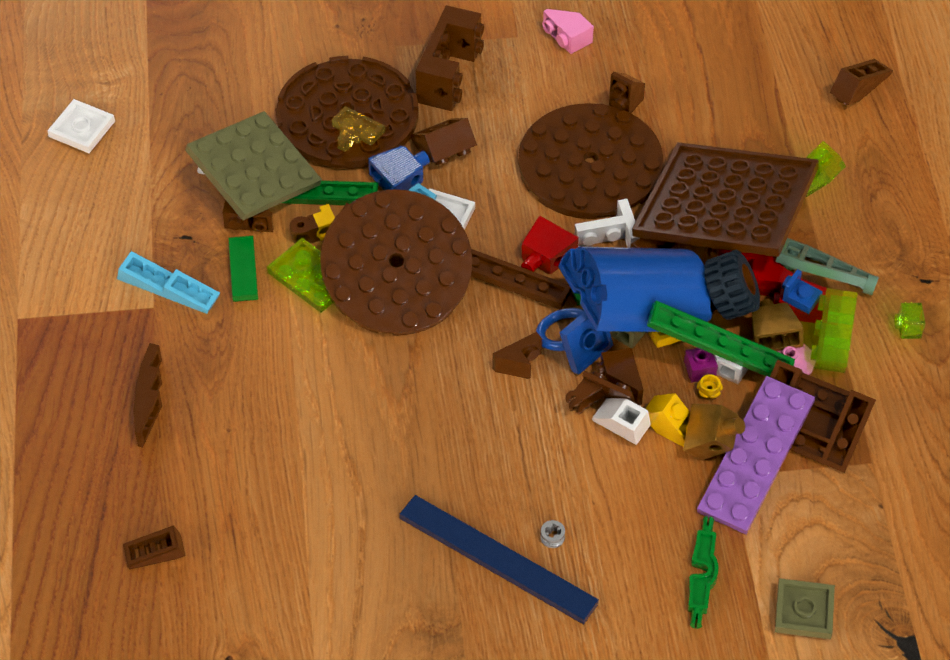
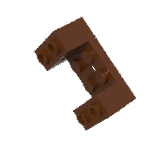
(456, 36)

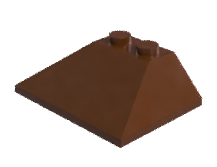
(833, 421)

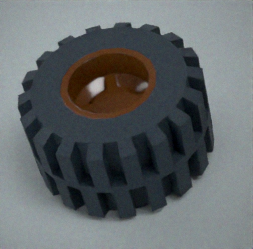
(732, 285)

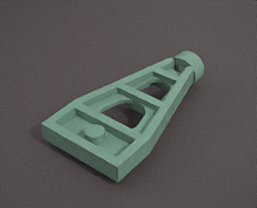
(794, 256)

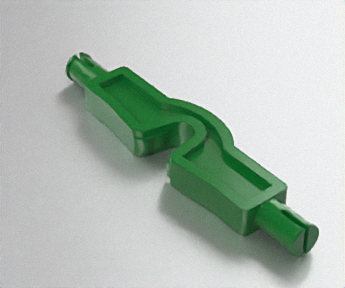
(701, 584)

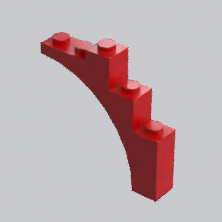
(770, 279)

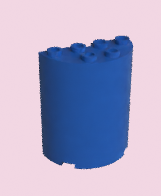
(624, 282)

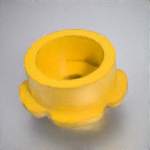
(709, 381)

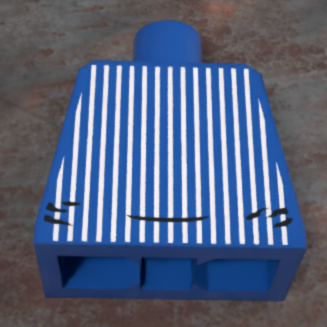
(398, 168)

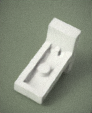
(609, 228)

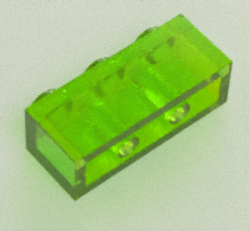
(834, 330)

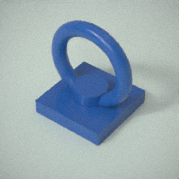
(579, 338)

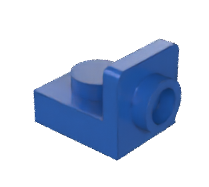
(800, 293)

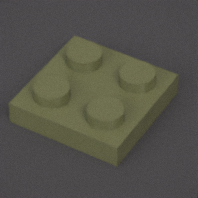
(804, 608)

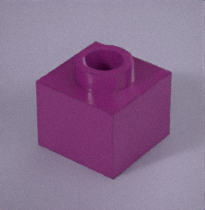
(699, 363)

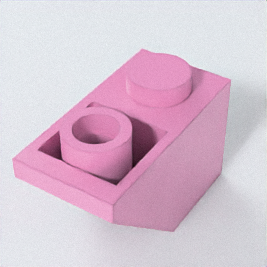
(568, 28)

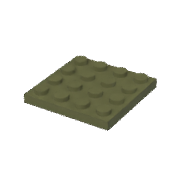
(253, 165)

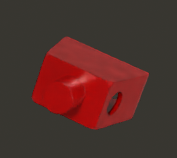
(546, 246)

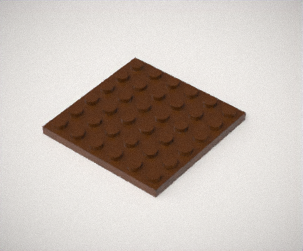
(726, 199)

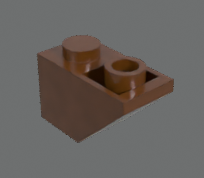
(625, 92)
(260, 222)

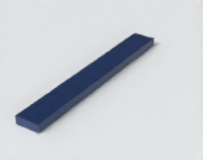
(499, 559)

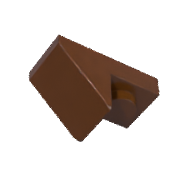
(515, 358)

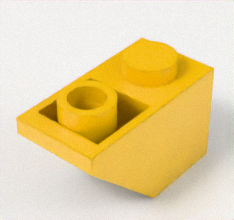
(669, 417)

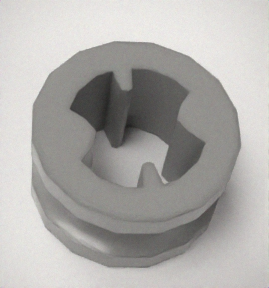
(547, 529)

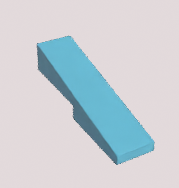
(173, 286)

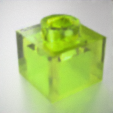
(910, 320)

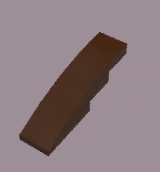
(147, 394)

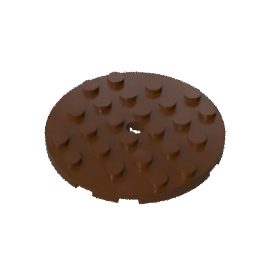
(323, 89)
(556, 168)
(390, 297)

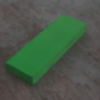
(243, 268)

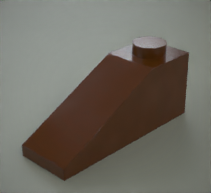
(858, 81)

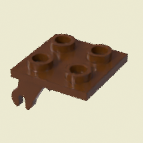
(594, 388)

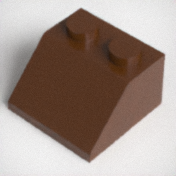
(445, 140)

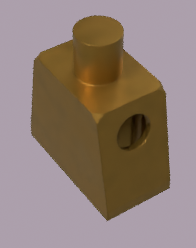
(776, 326)
(711, 430)

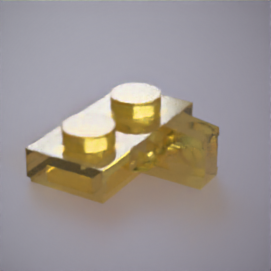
(356, 128)

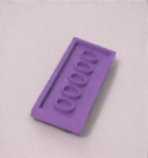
(756, 456)

